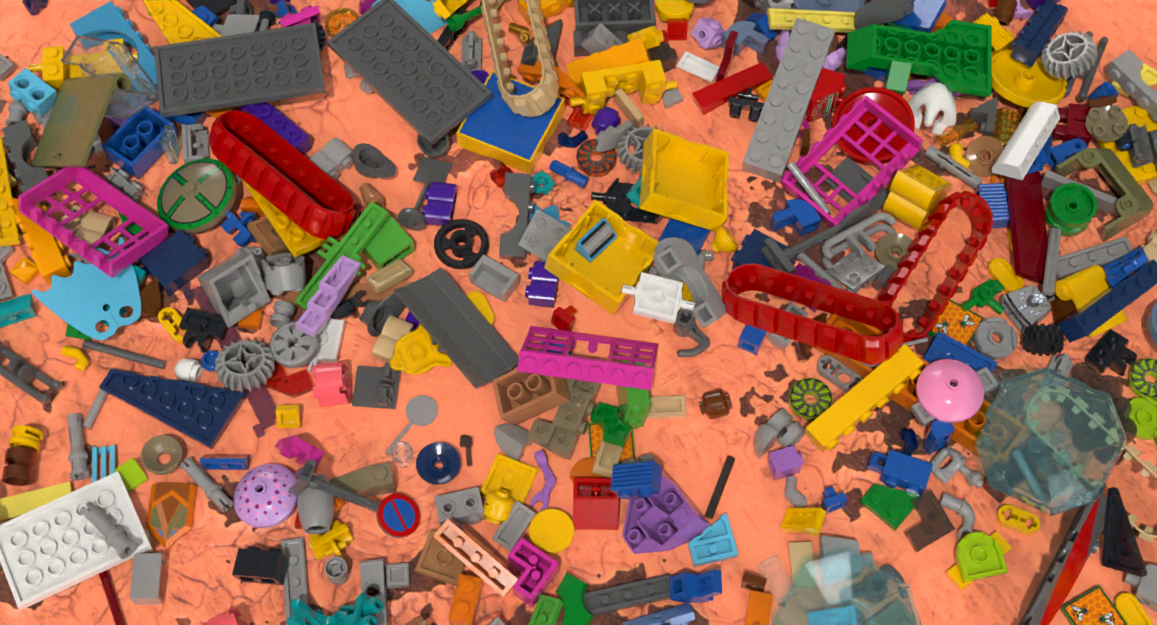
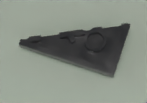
(1120, 544)

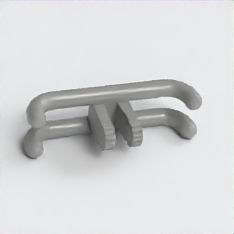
(855, 235)

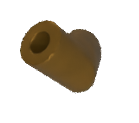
(522, 32)

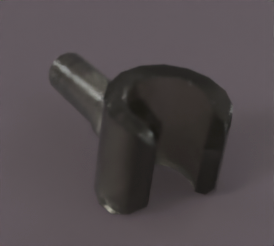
(467, 442)

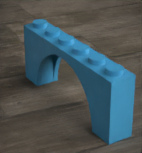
(109, 24)

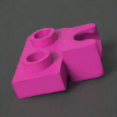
(295, 447)

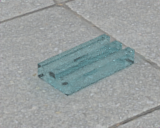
(170, 144)

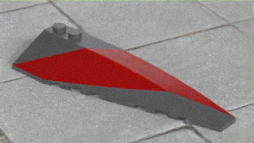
(1067, 563)

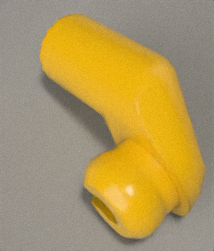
(78, 355)

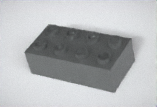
(614, 15)

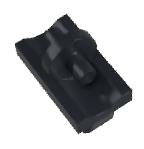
(737, 105)

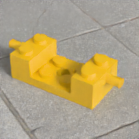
(55, 71)
(643, 77)

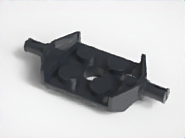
(618, 202)

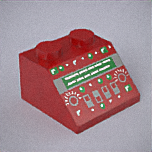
(826, 94)

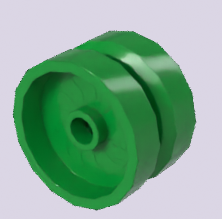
(1070, 209)

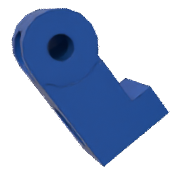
(1065, 151)

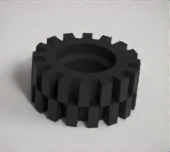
(1043, 339)

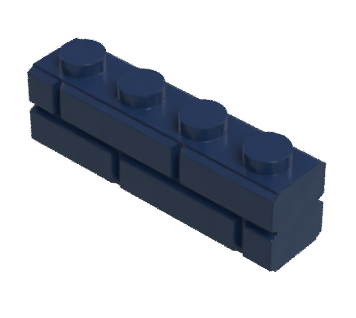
(1039, 31)

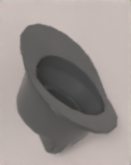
(371, 162)
(377, 313)

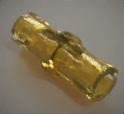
(956, 132)

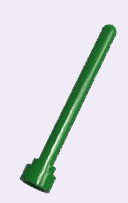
(457, 21)

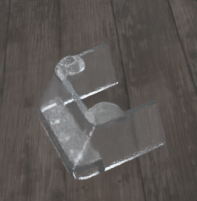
(111, 57)

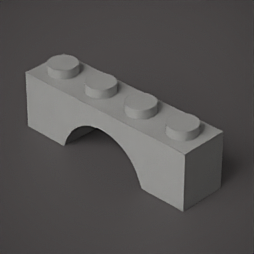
(1126, 72)
(681, 262)

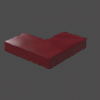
(729, 53)

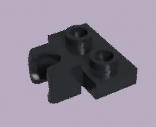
(201, 327)
(1112, 352)

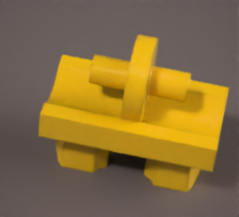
(650, 36)
(330, 542)

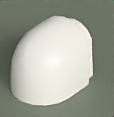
(188, 370)

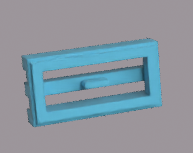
(95, 461)

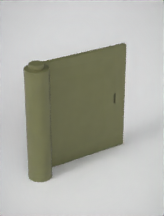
(76, 120)

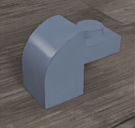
(747, 37)

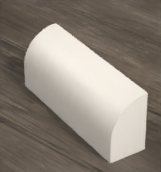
(1027, 140)

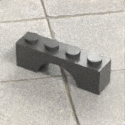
(21, 143)
(518, 190)

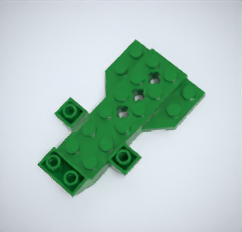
(954, 55)

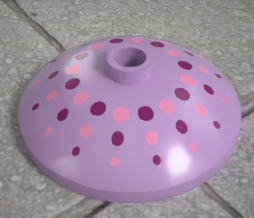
(272, 503)

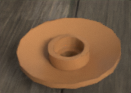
(976, 154)

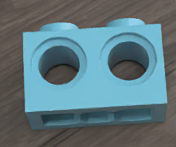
(34, 90)

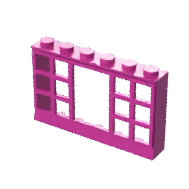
(832, 136)
(105, 192)
(588, 368)

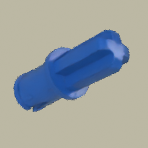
(569, 174)

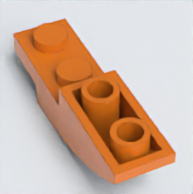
(566, 84)

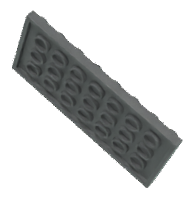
(238, 70)
(409, 70)

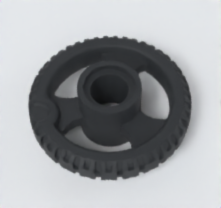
(465, 251)

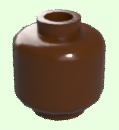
(715, 404)

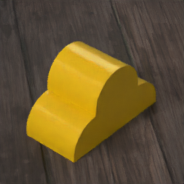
(915, 194)

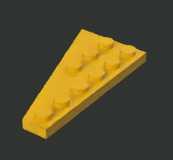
(178, 22)
(292, 235)

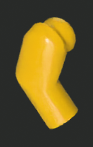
(955, 151)

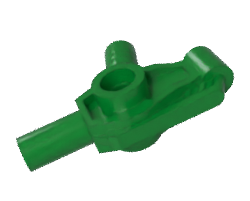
(984, 295)

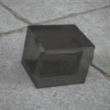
(666, 55)

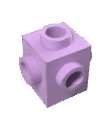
(708, 33)

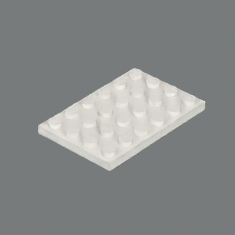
(61, 547)

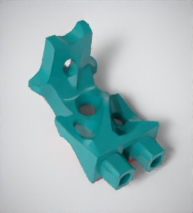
(360, 613)

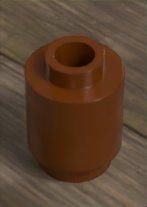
(1005, 11)

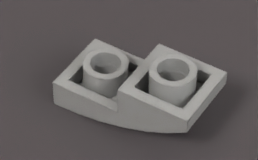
(611, 136)

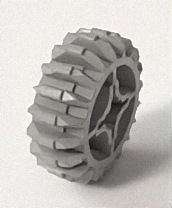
(1056, 55)
(636, 139)
(231, 365)

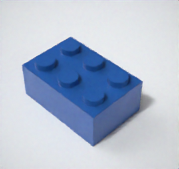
(137, 142)

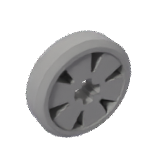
(292, 356)

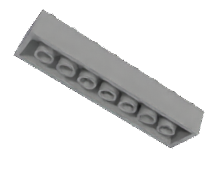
(788, 100)

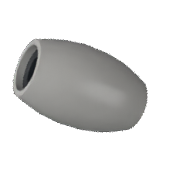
(315, 509)

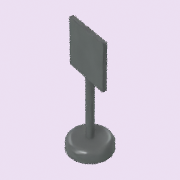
(428, 171)

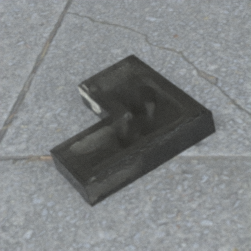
(934, 522)

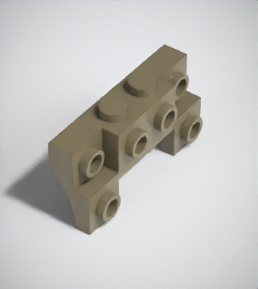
(569, 420)

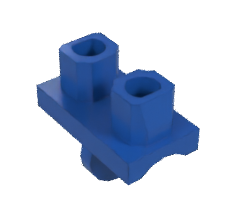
(234, 222)

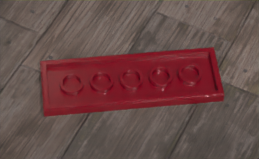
(1028, 226)

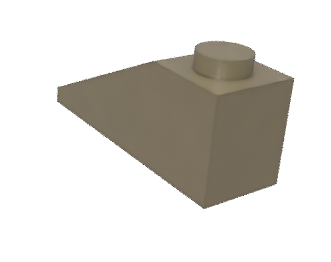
(368, 481)

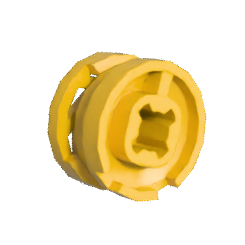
(26, 437)

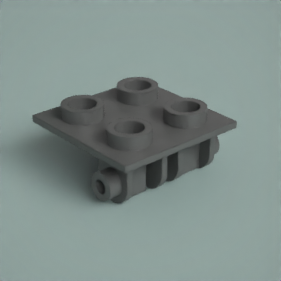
(376, 387)

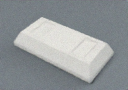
(698, 67)

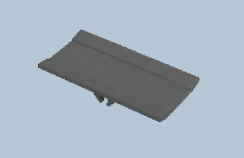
(458, 328)

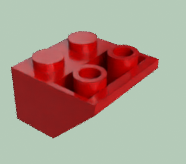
(594, 504)

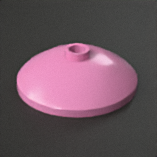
(949, 402)

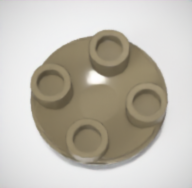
(1106, 123)

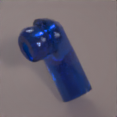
(571, 142)
(910, 439)

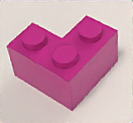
(537, 571)

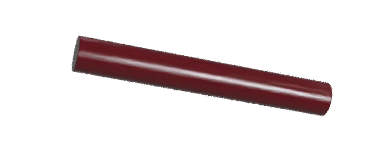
(111, 598)

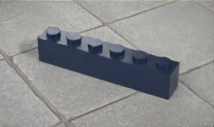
(1109, 302)

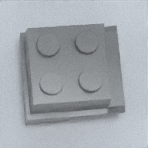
(235, 288)

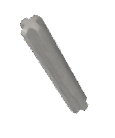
(1051, 261)

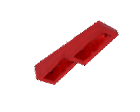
(719, 92)

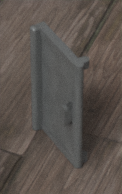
(856, 179)

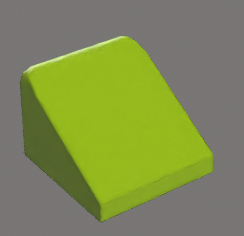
(131, 474)

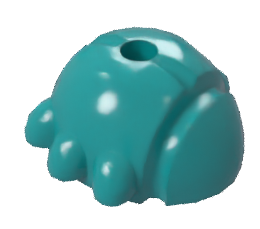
(542, 179)

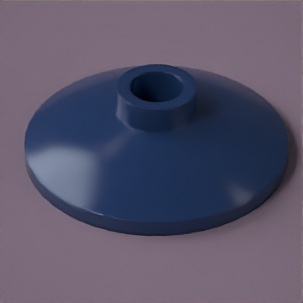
(438, 453)

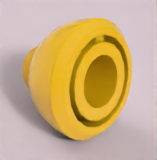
(723, 241)

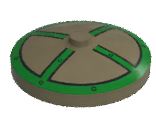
(197, 195)

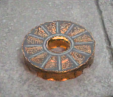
(591, 167)

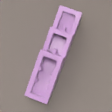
(329, 295)

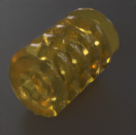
(1005, 124)

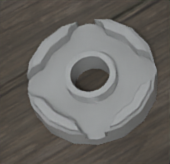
(987, 346)

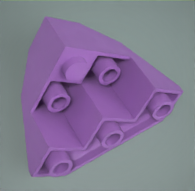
(662, 520)

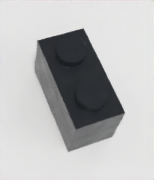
(260, 566)

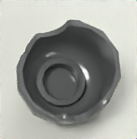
(437, 149)

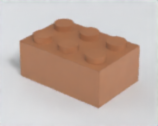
(527, 395)

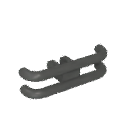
(1087, 75)
(23, 373)

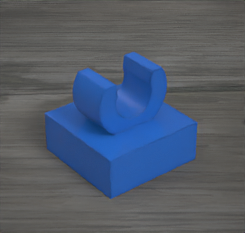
(284, 9)
(832, 501)

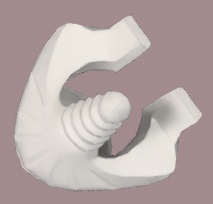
(935, 98)

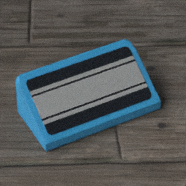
(596, 240)

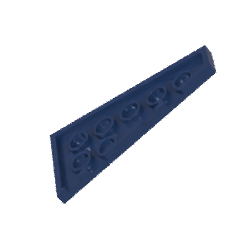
(182, 405)

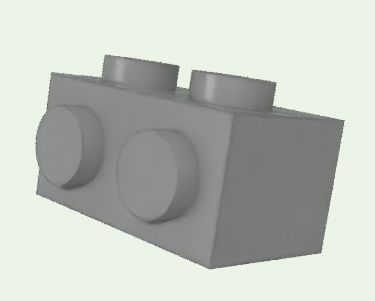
(462, 506)

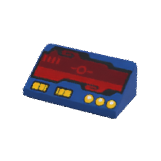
(225, 461)

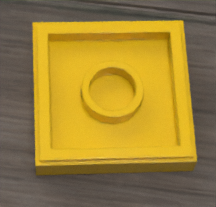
(510, 476)

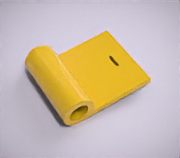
(1085, 286)

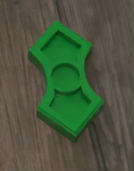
(613, 428)
(573, 595)

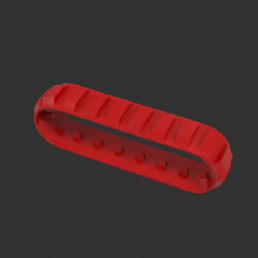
(337, 204)
(981, 221)
(807, 330)

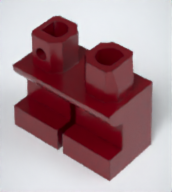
(1073, 123)

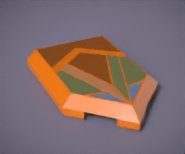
(171, 511)

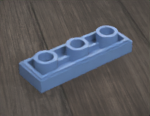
(676, 616)

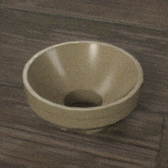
(155, 448)

